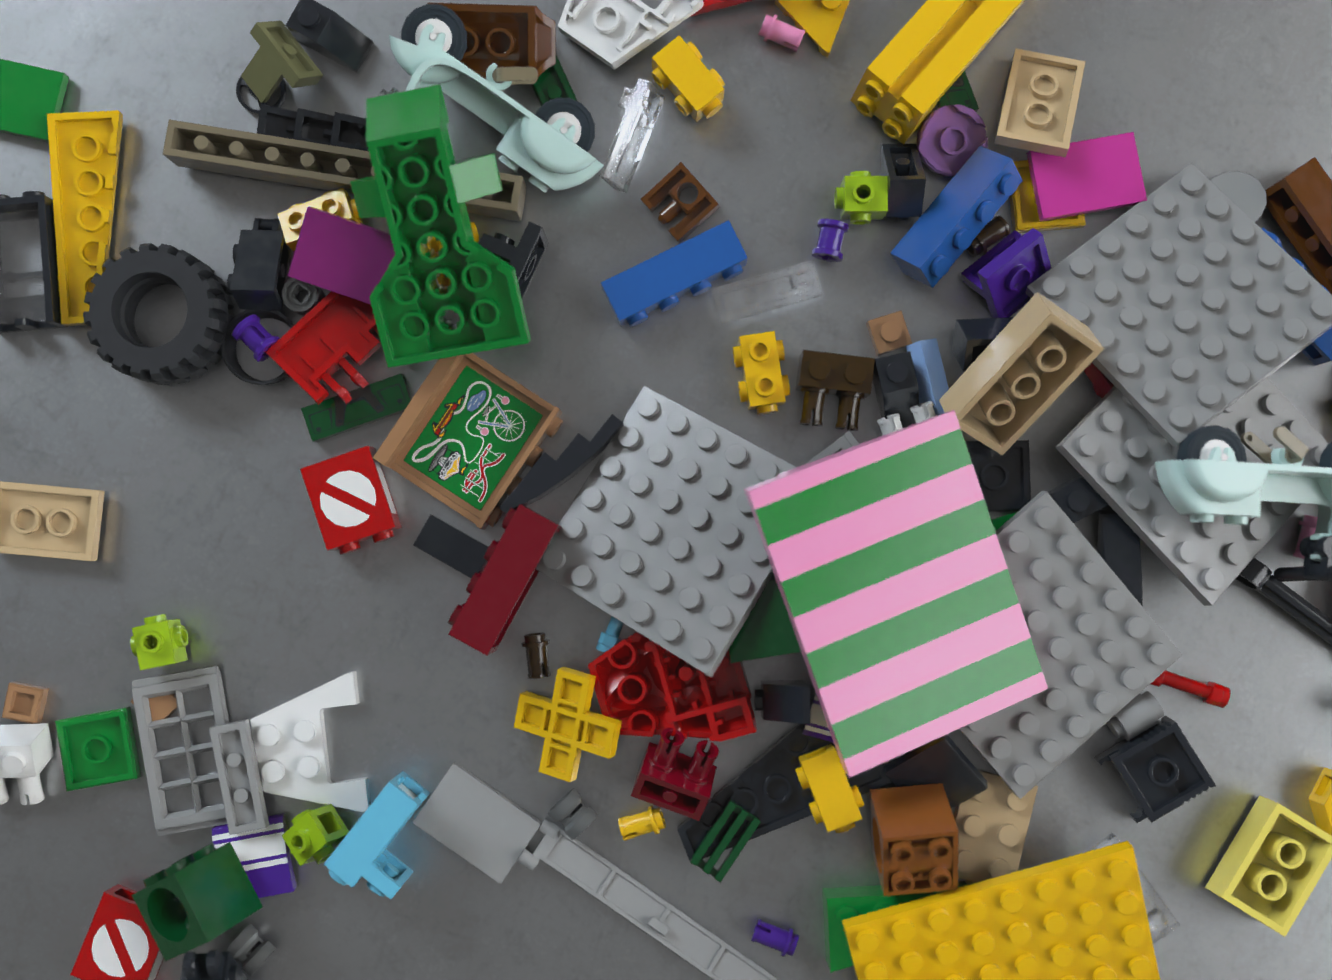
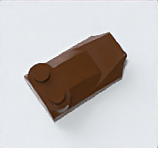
(506, 36)

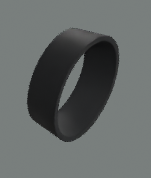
(229, 345)

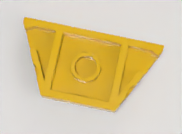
(818, 18)

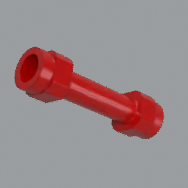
(1211, 692)

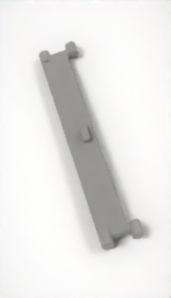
(640, 906)

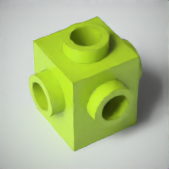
(862, 197)
(159, 642)
(315, 834)

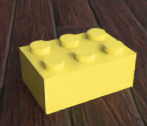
(1272, 865)

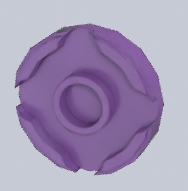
(950, 138)

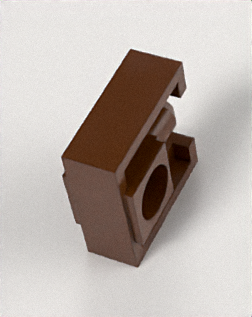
(673, 185)

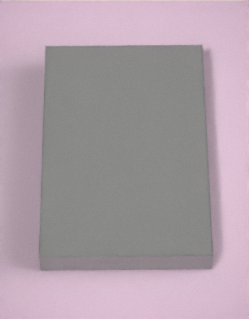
(477, 822)

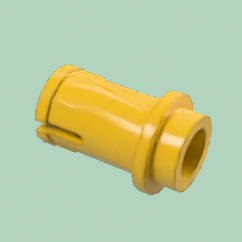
(642, 823)

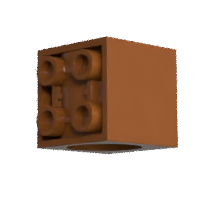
(914, 839)

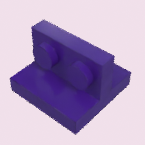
(1007, 270)

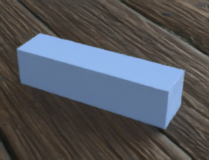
(929, 372)

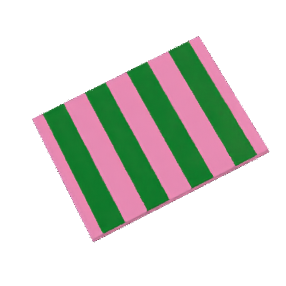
(897, 590)

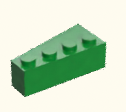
(848, 902)

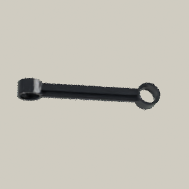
(1259, 578)

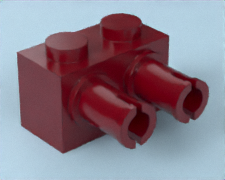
(676, 779)

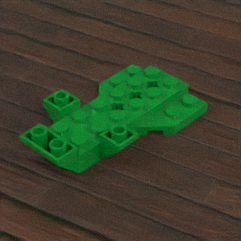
(424, 198)

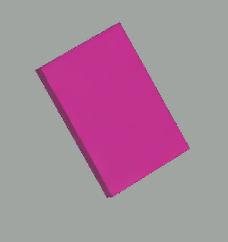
(1090, 179)

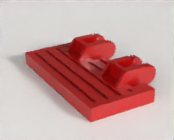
(322, 341)

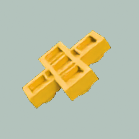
(567, 724)

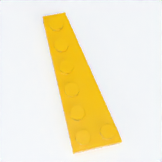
(84, 181)

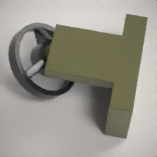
(276, 59)

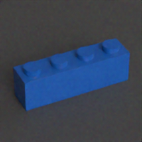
(956, 216)
(674, 274)

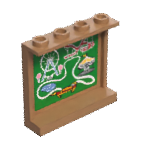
(469, 436)

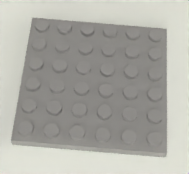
(1188, 303)
(1117, 457)
(669, 531)
(1089, 640)

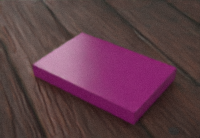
(341, 254)

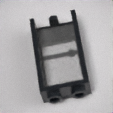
(28, 264)

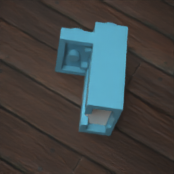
(364, 848)

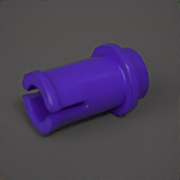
(775, 937)

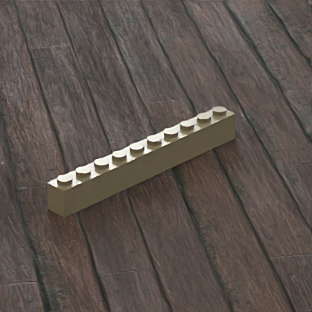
(303, 163)

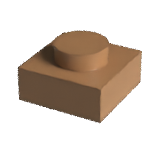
(888, 333)

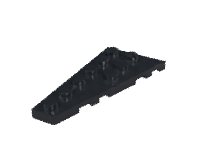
(769, 792)

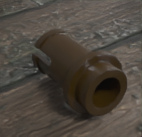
(989, 235)
(537, 655)

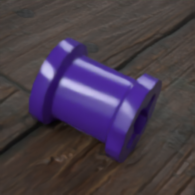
(830, 240)
(254, 337)

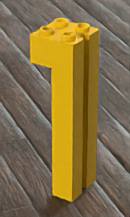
(927, 60)

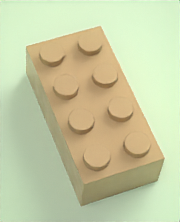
(1021, 373)

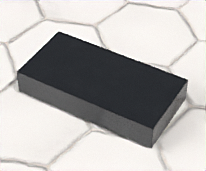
(451, 546)

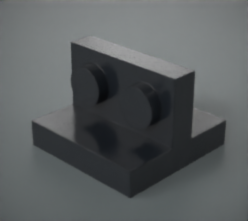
(524, 257)

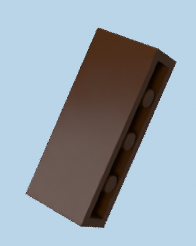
(1304, 212)

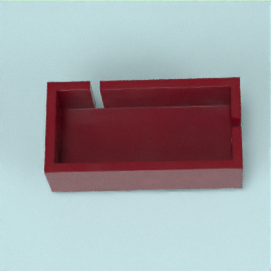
(504, 581)

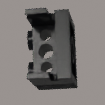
(1159, 769)

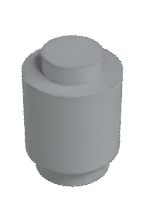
(1136, 717)

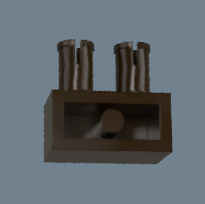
(837, 375)

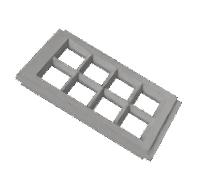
(168, 684)

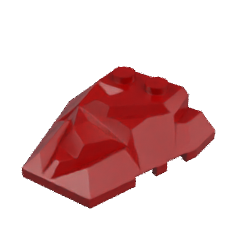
(660, 691)

